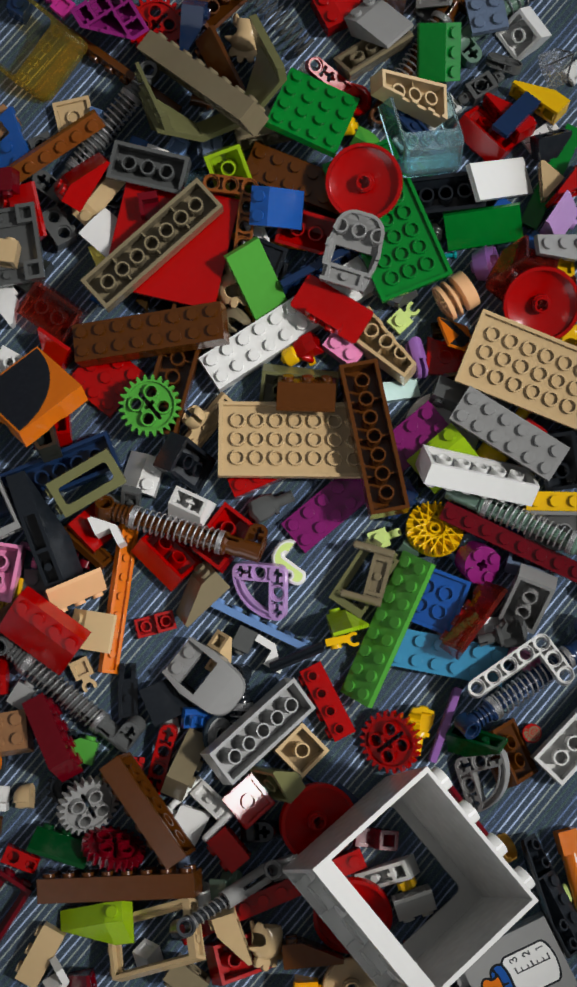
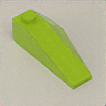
(344, 622)
(101, 922)

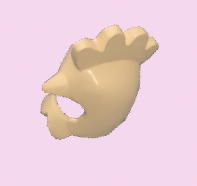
(242, 41)
(229, 291)
(266, 944)

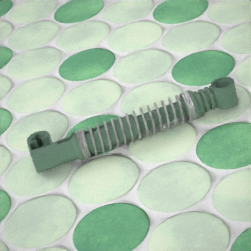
(517, 519)

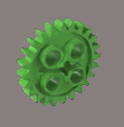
(136, 416)

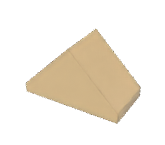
(548, 180)

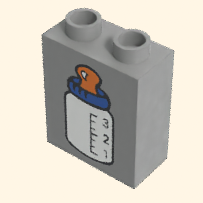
(522, 958)

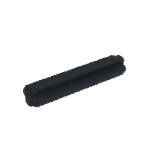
(296, 657)

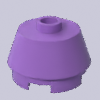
(483, 261)

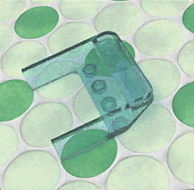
(424, 151)

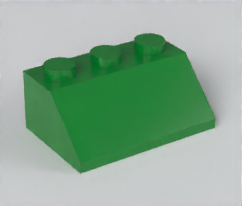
(439, 51)

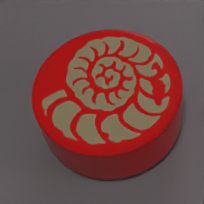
(531, 733)

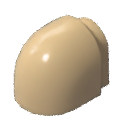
(24, 796)

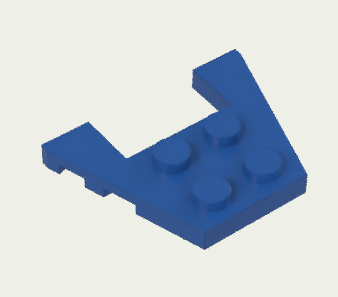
(13, 145)

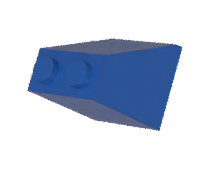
(276, 207)

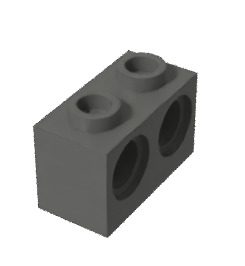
(62, 226)

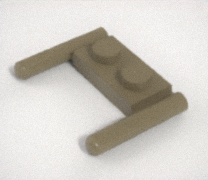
(377, 575)

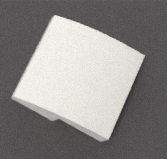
(100, 231)

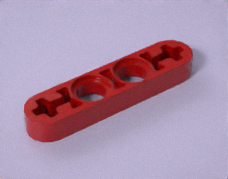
(161, 760)

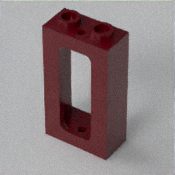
(26, 890)

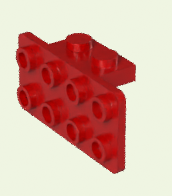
(331, 309)

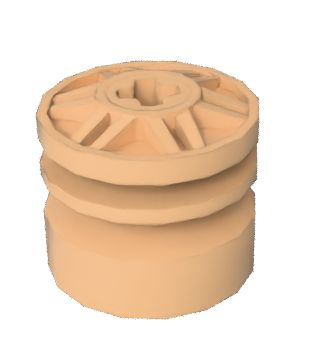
(458, 294)

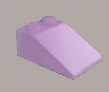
(562, 217)

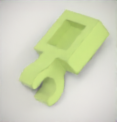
(384, 536)

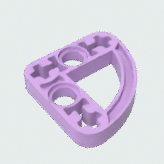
(269, 576)

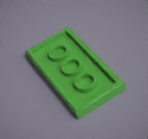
(255, 278)

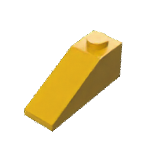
(552, 104)

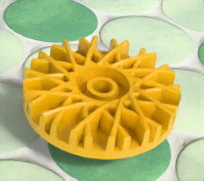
(430, 534)

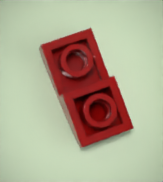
(154, 624)

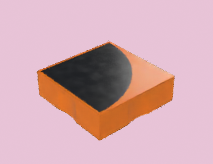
(37, 396)

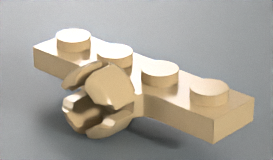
(203, 422)

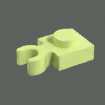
(401, 319)

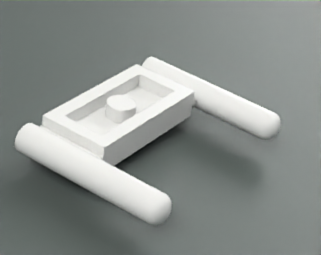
(211, 802)

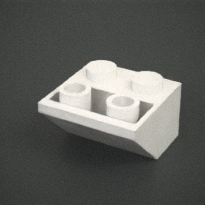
(190, 507)

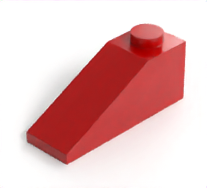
(497, 107)

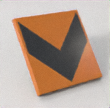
(455, 334)

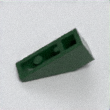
(483, 744)

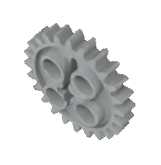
(73, 811)

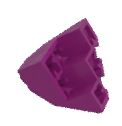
(111, 17)

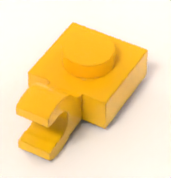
(336, 642)

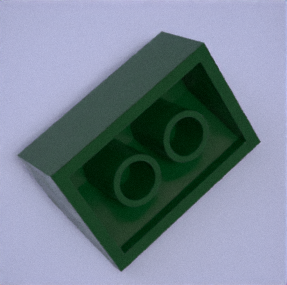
(57, 845)

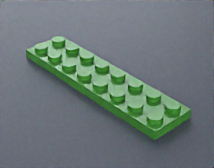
(387, 629)

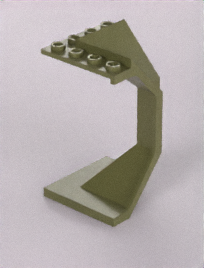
(265, 81)

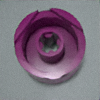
(477, 562)

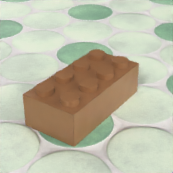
(15, 733)

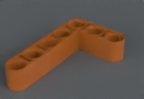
(239, 192)

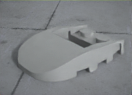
(355, 232)
(220, 689)

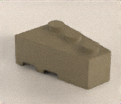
(184, 766)

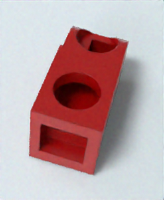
(20, 858)

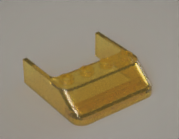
(50, 60)

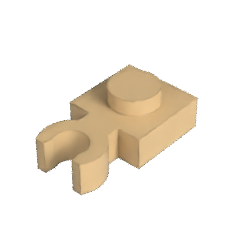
(82, 670)

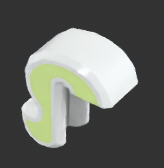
(297, 576)

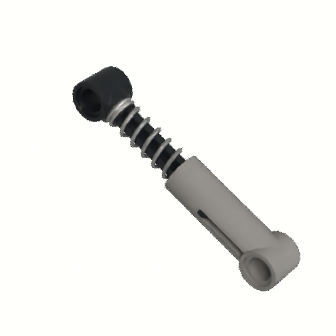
(227, 898)

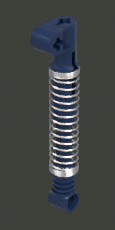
(492, 709)

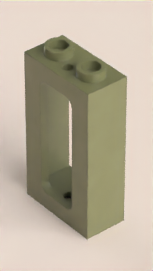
(53, 485)
(356, 608)

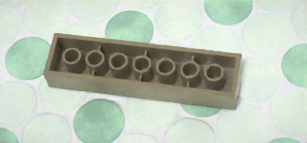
(204, 82)
(152, 245)

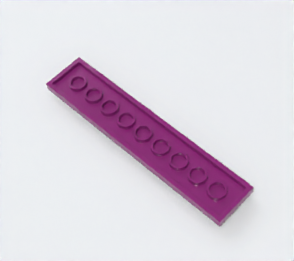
(345, 496)

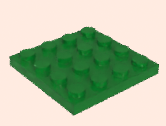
(312, 112)

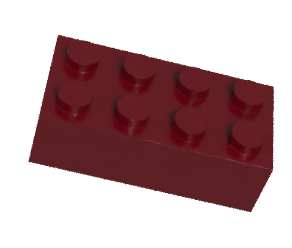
(52, 737)

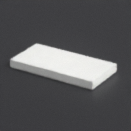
(499, 179)

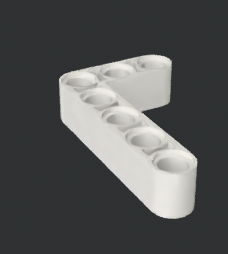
(519, 663)

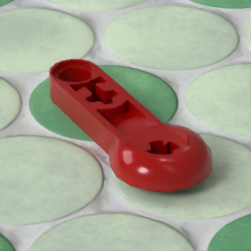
(342, 84)

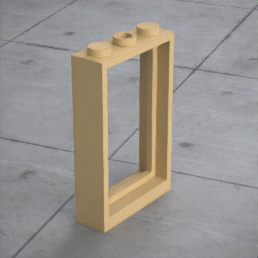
(195, 944)

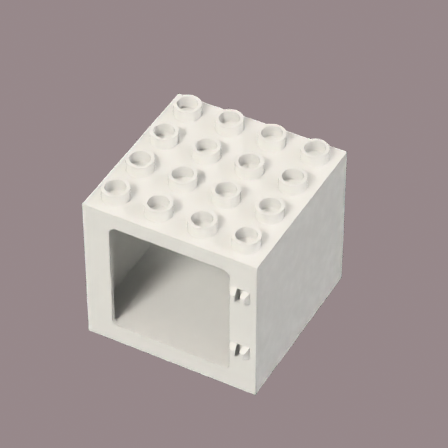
(463, 929)

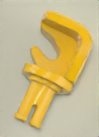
(424, 720)

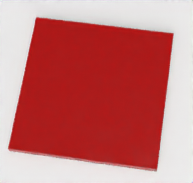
(197, 269)

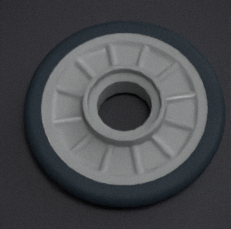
(212, 726)

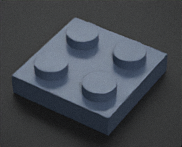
(486, 16)

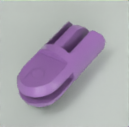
(416, 351)

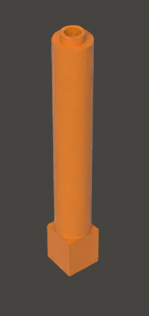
(567, 847)

